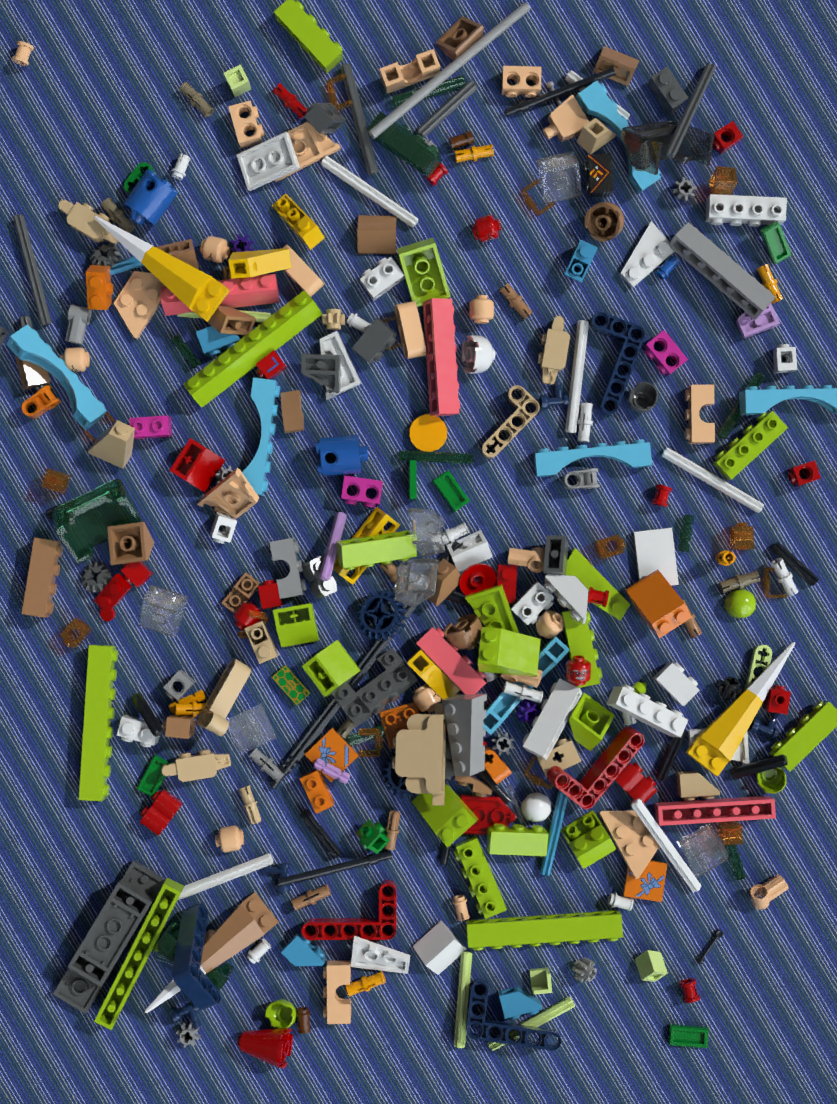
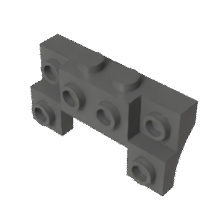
(378, 692)

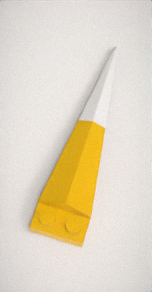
(193, 287)
(722, 737)

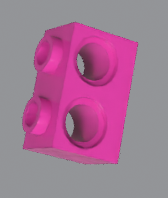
(669, 349)
(151, 427)
(362, 485)

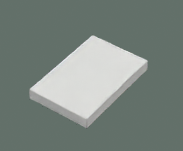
(268, 161)
(656, 551)

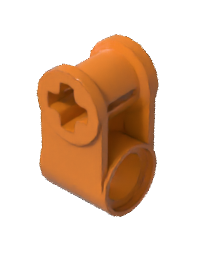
(41, 401)
(496, 767)

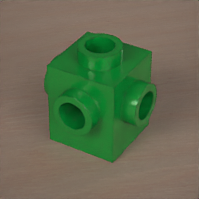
(372, 836)

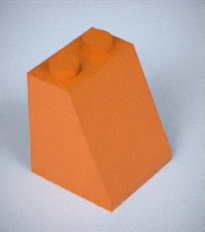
(658, 604)

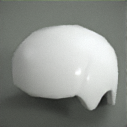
(536, 807)

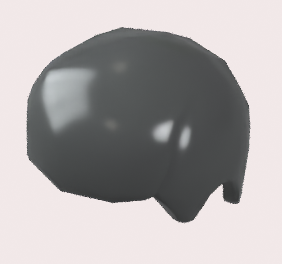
(643, 397)

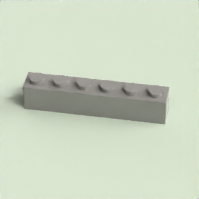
(721, 270)

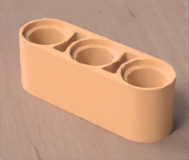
(302, 274)
(410, 330)

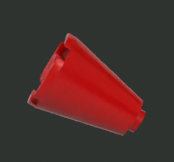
(267, 1045)

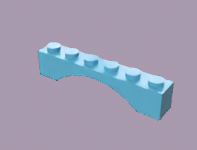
(597, 104)
(31, 348)
(264, 396)
(759, 401)
(631, 455)
(505, 703)

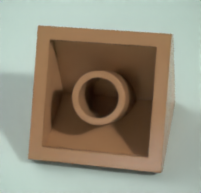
(460, 37)
(376, 234)
(129, 543)

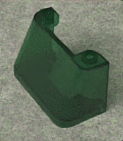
(85, 519)
(165, 951)

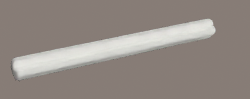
(369, 191)
(577, 376)
(712, 480)
(665, 845)
(226, 875)

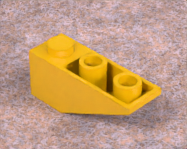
(298, 221)
(258, 262)
(432, 675)

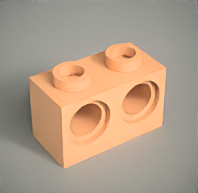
(521, 75)
(242, 125)

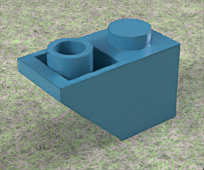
(581, 261)
(214, 342)
(302, 952)
(518, 1002)

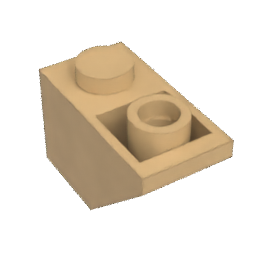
(594, 136)
(261, 642)
(692, 784)

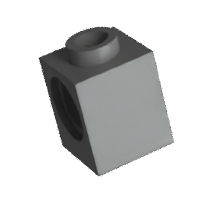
(187, 683)

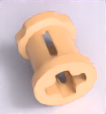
(22, 53)

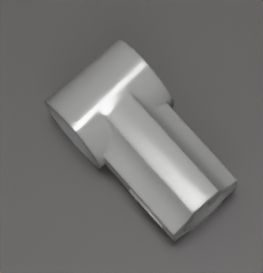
(78, 319)

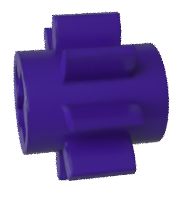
(244, 240)
(527, 711)

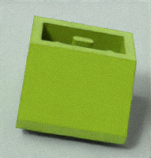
(296, 625)
(331, 668)
(588, 839)

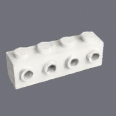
(745, 210)
(649, 712)
(552, 719)

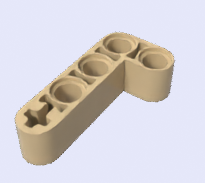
(507, 425)
(223, 697)

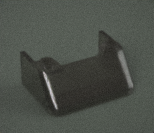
(649, 142)

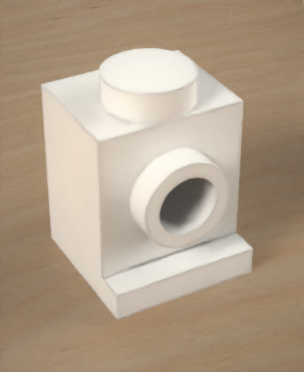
(791, 360)
(227, 533)

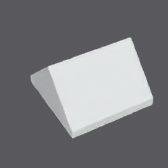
(439, 948)

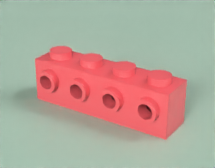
(451, 662)

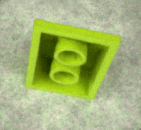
(423, 271)
(508, 652)
(448, 820)

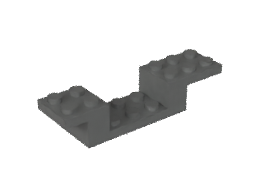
(109, 936)

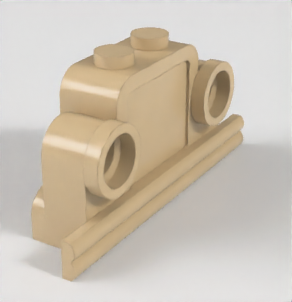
(422, 754)

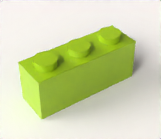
(517, 840)

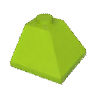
(589, 722)

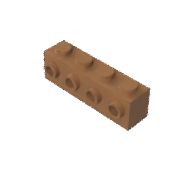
(41, 577)

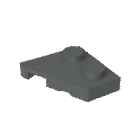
(323, 369)

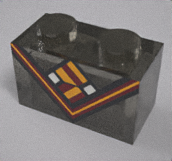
(599, 175)

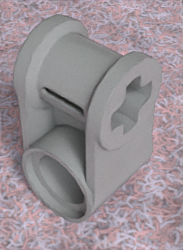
(584, 479)

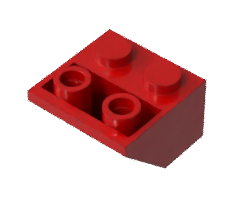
(197, 465)

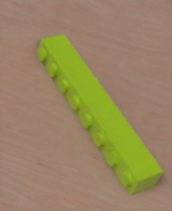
(252, 348)
(97, 722)
(544, 929)
(139, 953)

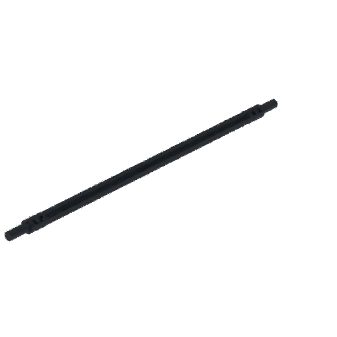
(333, 706)

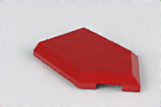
(489, 811)

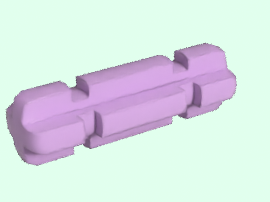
(331, 771)

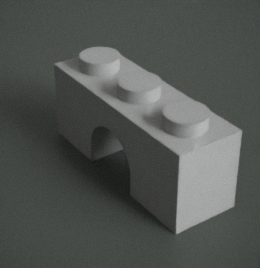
(287, 551)

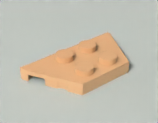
(310, 146)
(139, 301)
(231, 495)
(631, 839)

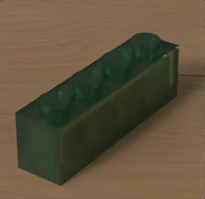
(408, 147)

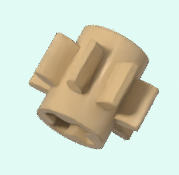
(333, 319)

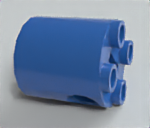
(149, 199)
(348, 455)

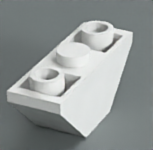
(570, 594)

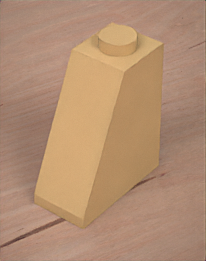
(114, 444)

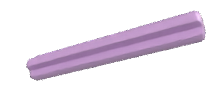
(331, 550)

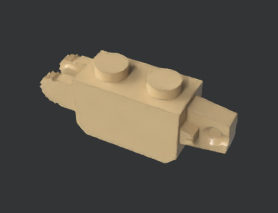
(82, 219)
(554, 352)
(197, 766)

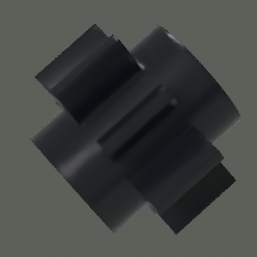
(729, 688)

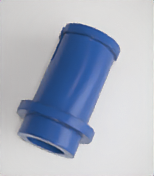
(663, 270)

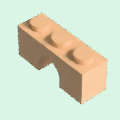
(400, 76)
(698, 430)
(337, 1009)

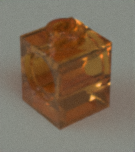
(723, 181)
(56, 481)
(742, 537)
(602, 550)
(84, 631)
(730, 832)

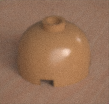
(604, 221)
(464, 633)

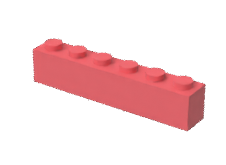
(242, 293)
(441, 357)
(715, 810)

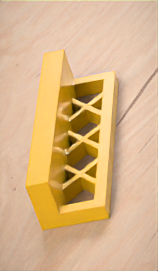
(372, 526)

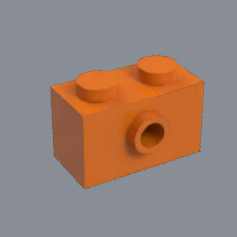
(99, 287)

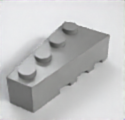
(465, 731)

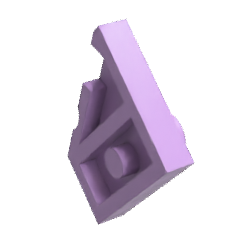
(750, 327)

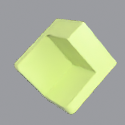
(237, 80)
(651, 966)
(540, 981)

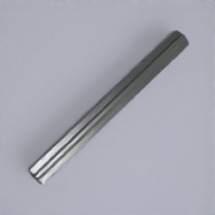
(690, 110)
(359, 120)
(32, 271)

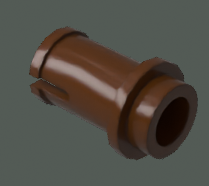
(461, 140)
(303, 1019)

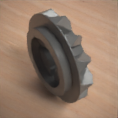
(110, 250)
(102, 579)

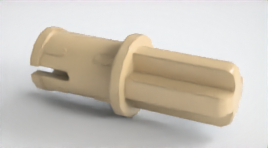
(250, 804)

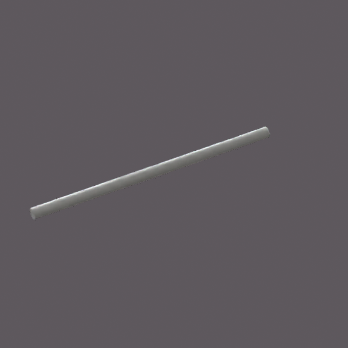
(449, 70)

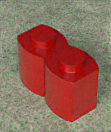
(635, 783)
(161, 811)

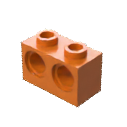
(317, 790)

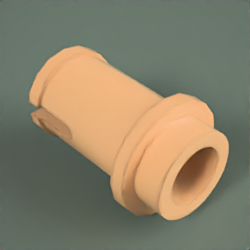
(461, 907)

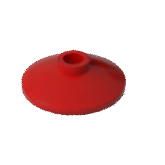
(485, 580)

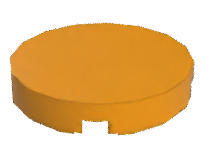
(428, 433)

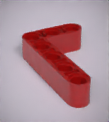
(602, 773)
(358, 923)

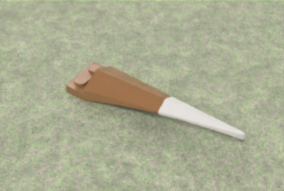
(242, 927)

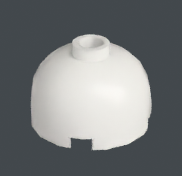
(477, 353)

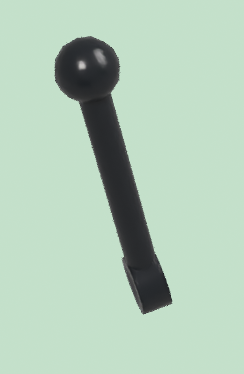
(718, 934)

